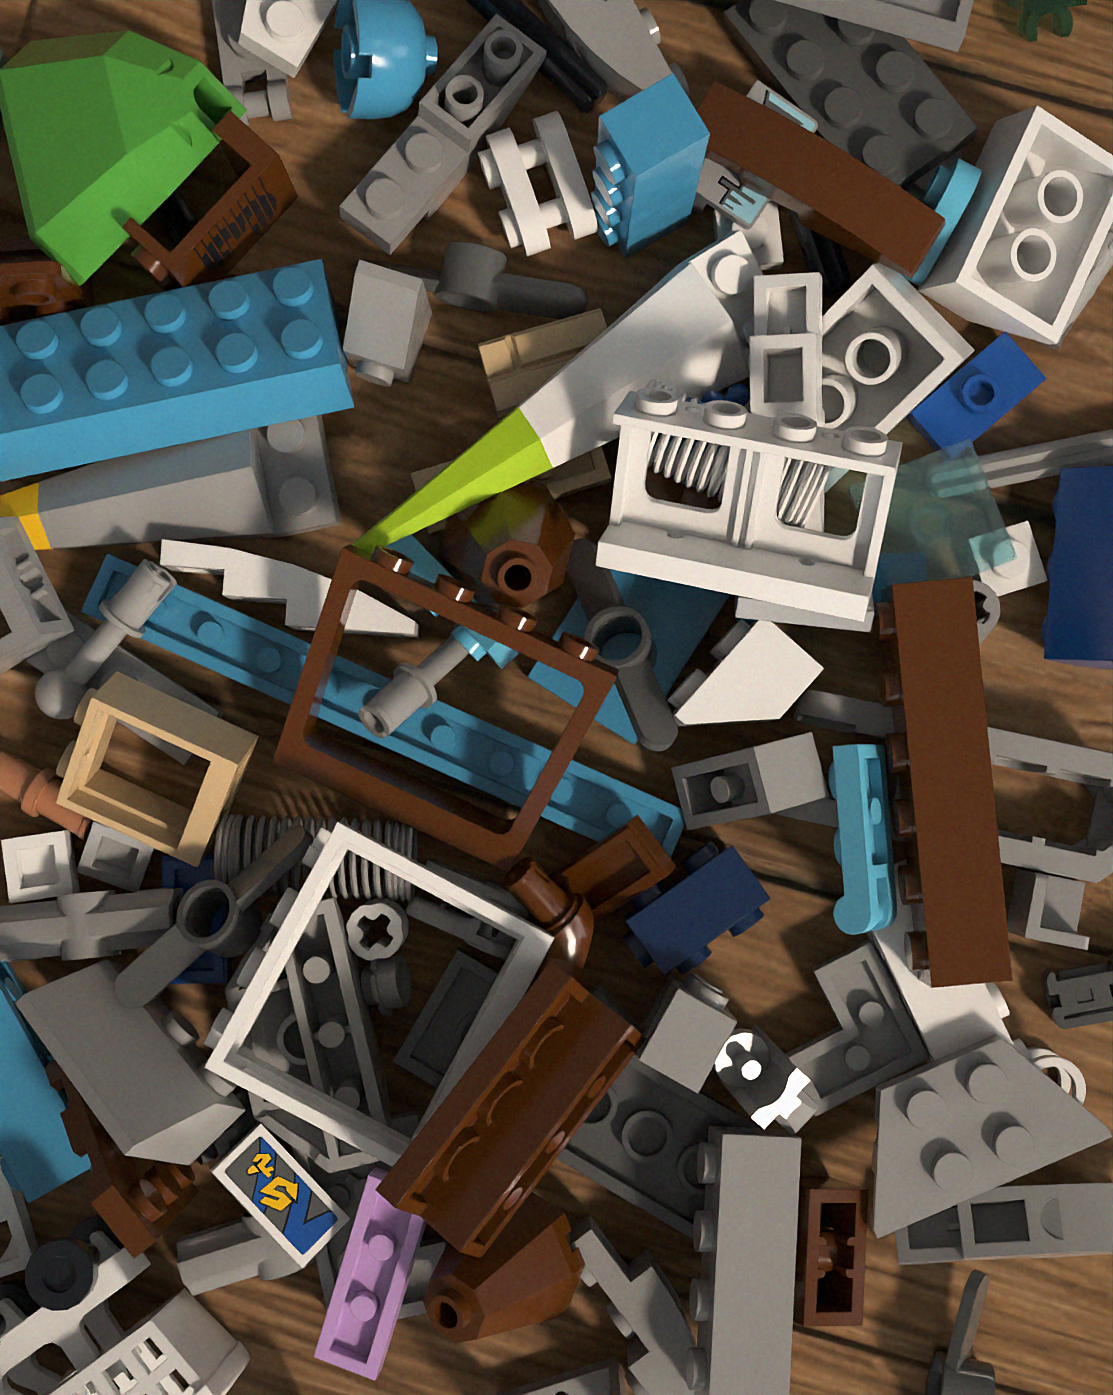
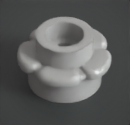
(387, 984)

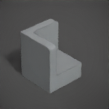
(1046, 909)

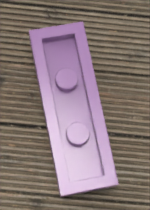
(370, 1283)

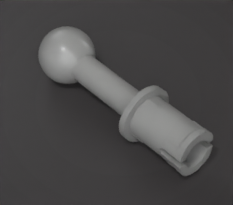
(63, 688)
(411, 688)

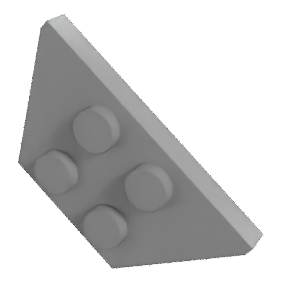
(967, 1130)

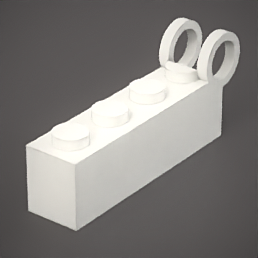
(960, 1014)

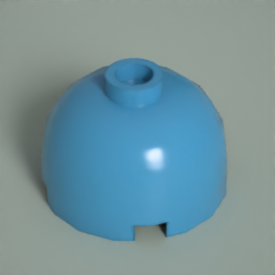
(380, 57)

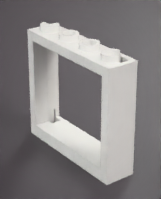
(266, 967)

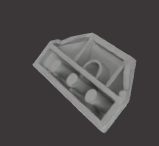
(318, 1034)

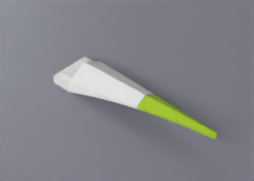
(681, 332)

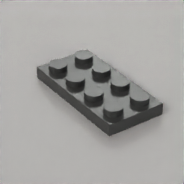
(857, 84)

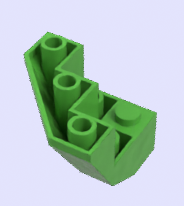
(103, 136)

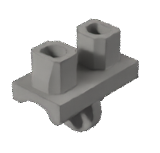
(764, 1080)

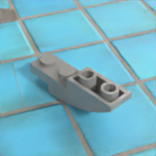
(613, 41)
(445, 136)
(1014, 1224)
(642, 1306)

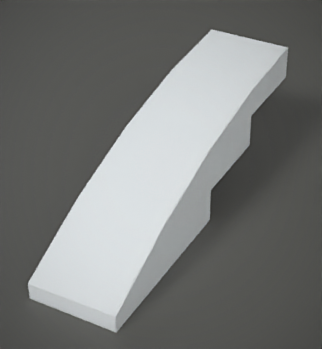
(277, 582)

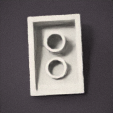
(882, 354)

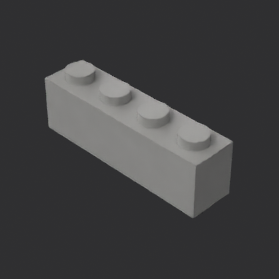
(745, 1263)

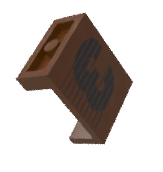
(231, 224)

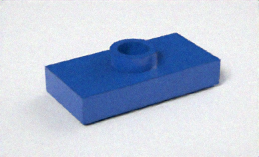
(977, 395)

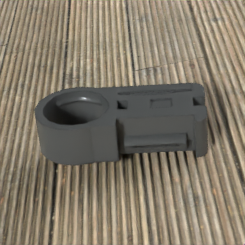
(1080, 995)

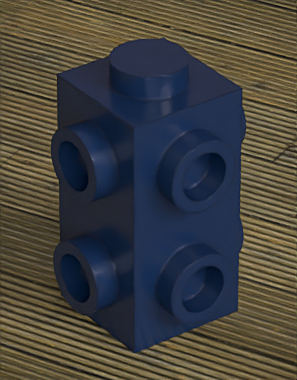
(680, 919)

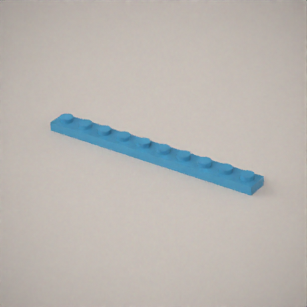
(431, 735)

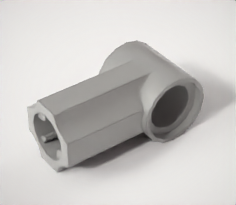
(231, 1255)

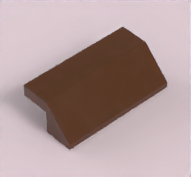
(512, 1112)

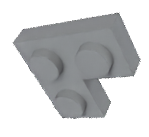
(872, 1035)

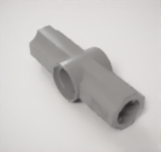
(87, 924)

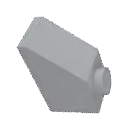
(385, 323)

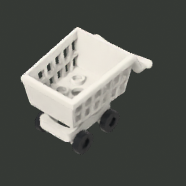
(72, 1285)

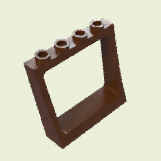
(391, 791)

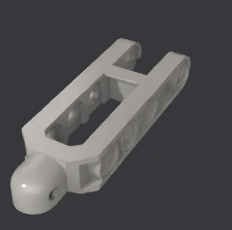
(1086, 860)

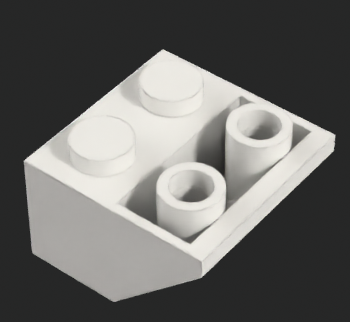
(752, 681)

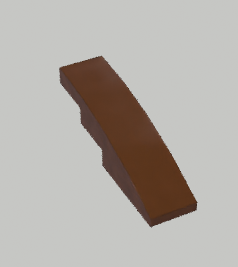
(818, 181)

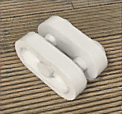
(506, 166)

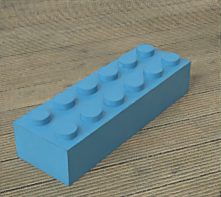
(170, 369)

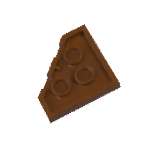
(129, 1192)

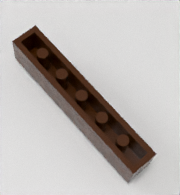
(943, 783)

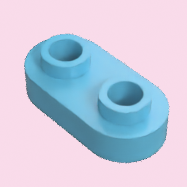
(948, 196)

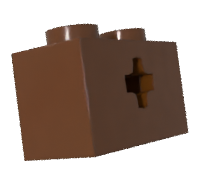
(830, 1253)

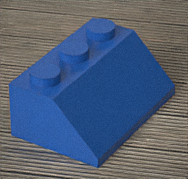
(1081, 571)

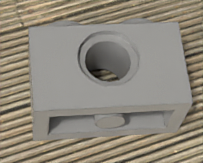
(750, 782)

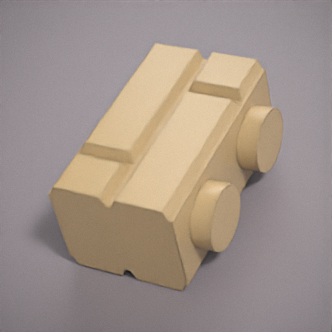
(527, 359)

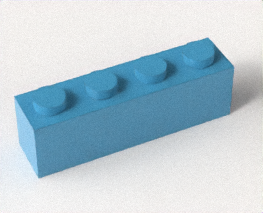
(647, 166)
(31, 1128)

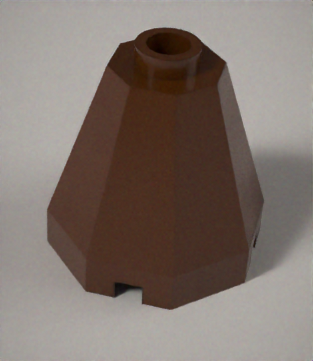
(509, 546)
(516, 1283)

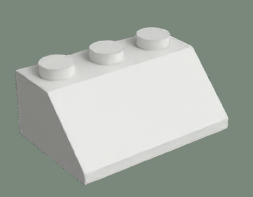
(1027, 228)

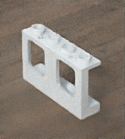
(742, 542)

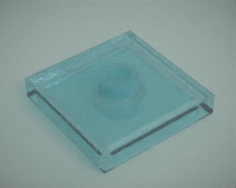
(940, 519)

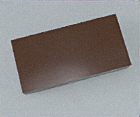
(615, 868)

